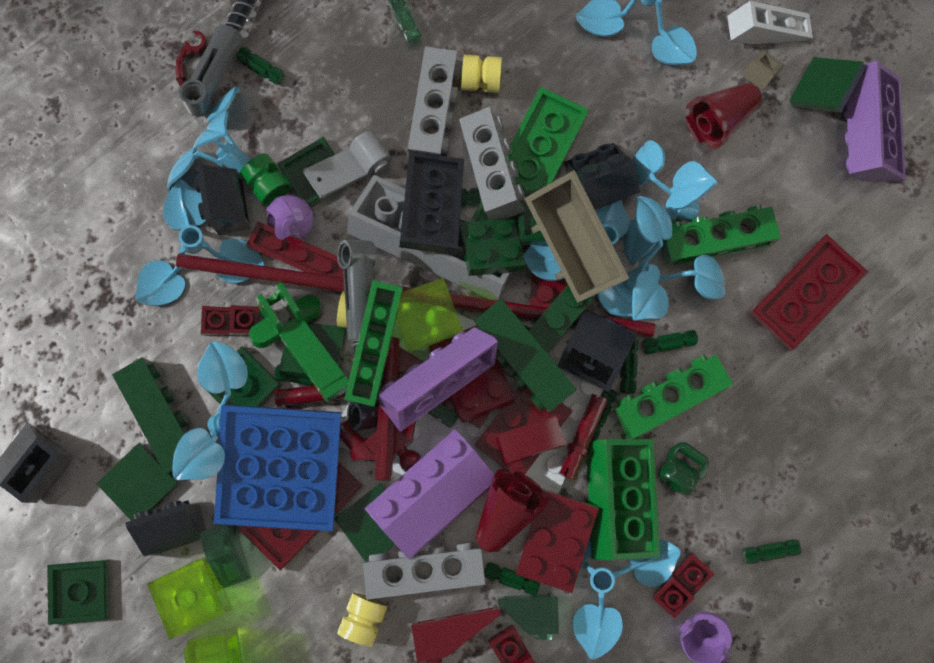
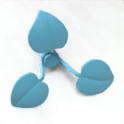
(605, 20)
(228, 152)
(689, 185)
(157, 281)
(648, 297)
(614, 300)
(196, 452)
(601, 627)

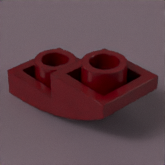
(228, 320)
(530, 440)
(683, 585)
(510, 647)

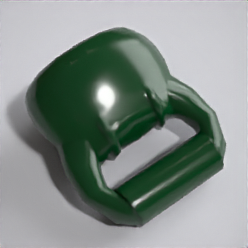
(679, 474)

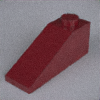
(443, 635)

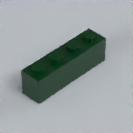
(525, 357)
(153, 408)

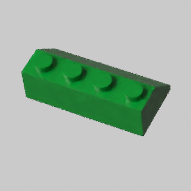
(625, 491)

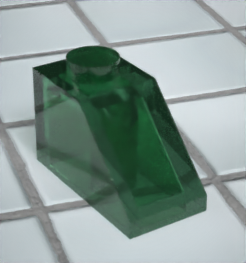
(225, 554)
(533, 613)

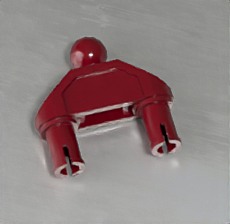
(365, 449)

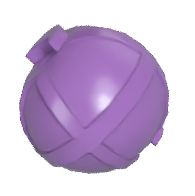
(290, 216)
(706, 638)

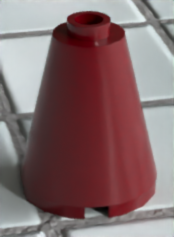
(721, 113)
(508, 509)

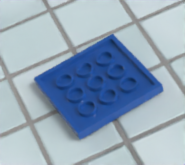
(278, 467)

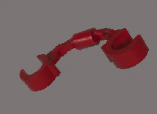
(186, 50)

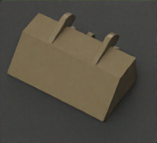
(576, 237)

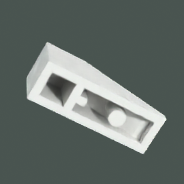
(768, 24)

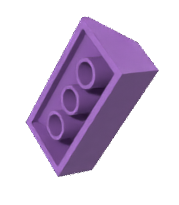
(876, 126)
(438, 377)
(431, 494)

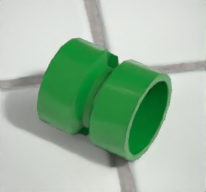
(265, 178)

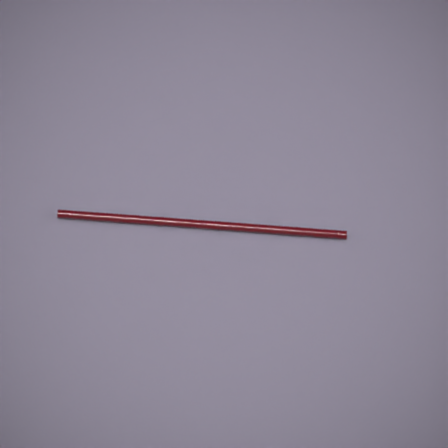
(337, 284)

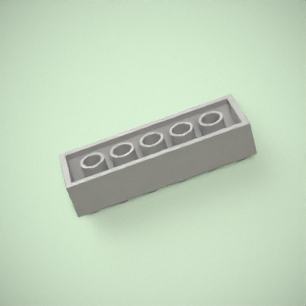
(379, 220)

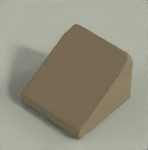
(762, 69)

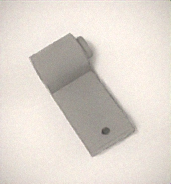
(359, 161)

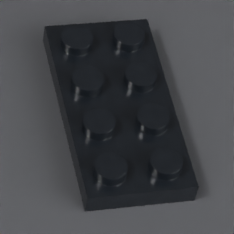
(432, 203)

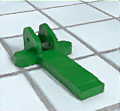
(299, 340)

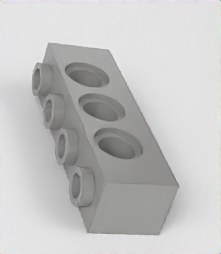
(435, 64)
(477, 130)
(379, 586)

